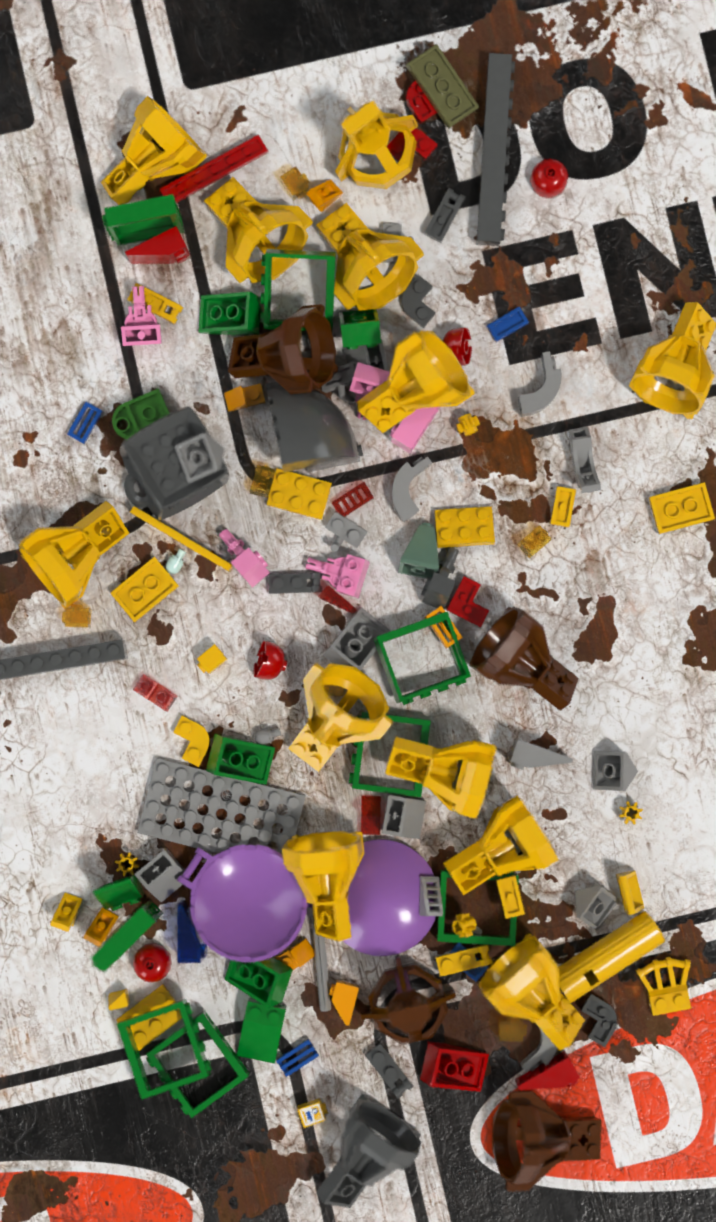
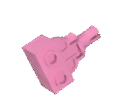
(140, 327)
(365, 380)
(248, 563)
(345, 574)

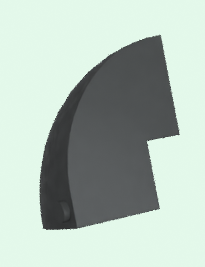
(311, 431)

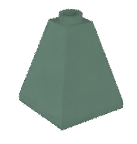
(421, 554)

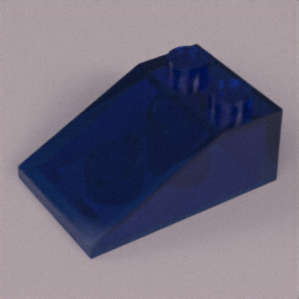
(189, 944)

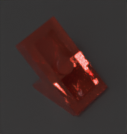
(370, 815)

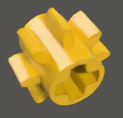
(467, 424)
(626, 809)
(122, 867)
(464, 925)

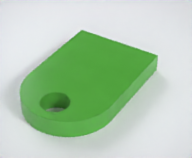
(140, 413)

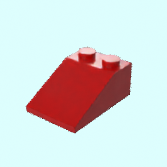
(161, 249)
(454, 1067)
(556, 1074)

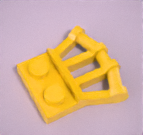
(667, 998)

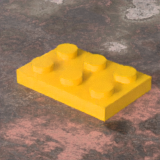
(299, 494)
(681, 508)
(464, 527)
(144, 589)
(150, 1029)

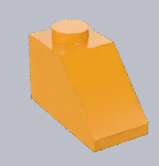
(344, 999)

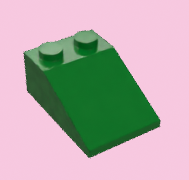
(230, 314)
(360, 328)
(240, 759)
(119, 892)
(261, 980)
(261, 1031)

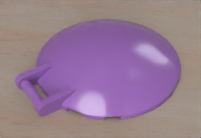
(387, 899)
(245, 902)

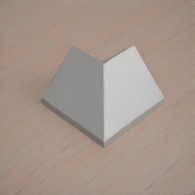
(200, 456)
(612, 770)
(594, 905)

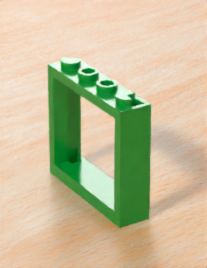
(142, 219)
(266, 279)
(440, 686)
(356, 759)
(126, 936)
(476, 938)
(224, 1047)
(135, 1059)

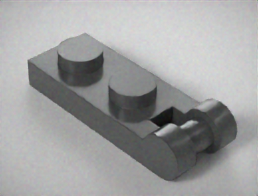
(444, 215)
(294, 583)
(388, 1069)

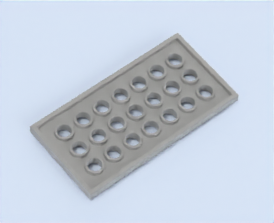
(205, 840)

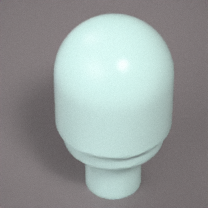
(175, 562)

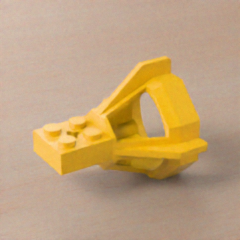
(369, 134)
(145, 159)
(247, 226)
(359, 254)
(682, 360)
(428, 380)
(79, 546)
(330, 724)
(439, 768)
(495, 852)
(324, 869)
(527, 987)

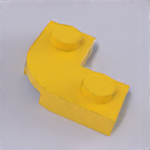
(198, 740)

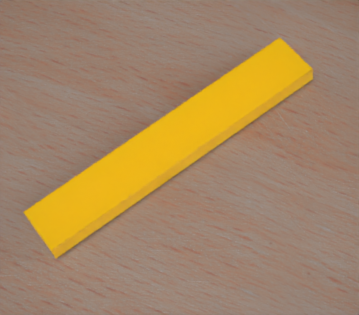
(181, 539)

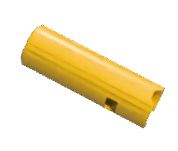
(609, 956)

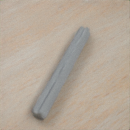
(321, 970)

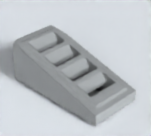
(437, 901)

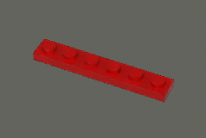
(215, 169)

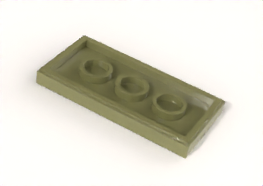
(442, 86)

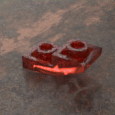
(155, 692)

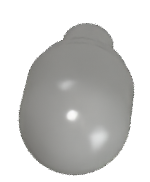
(266, 735)

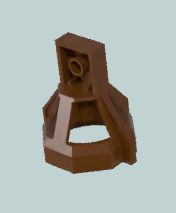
(280, 355)
(519, 655)
(408, 1008)
(545, 1139)

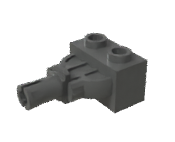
(439, 587)

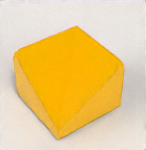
(118, 999)

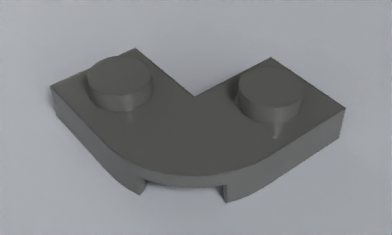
(413, 303)
(605, 1019)

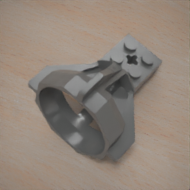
(367, 1155)

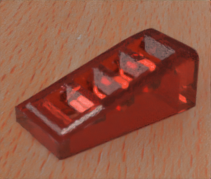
(368, 494)
(332, 597)

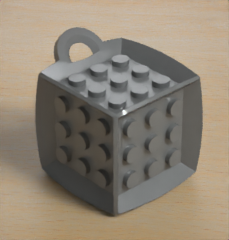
(155, 464)

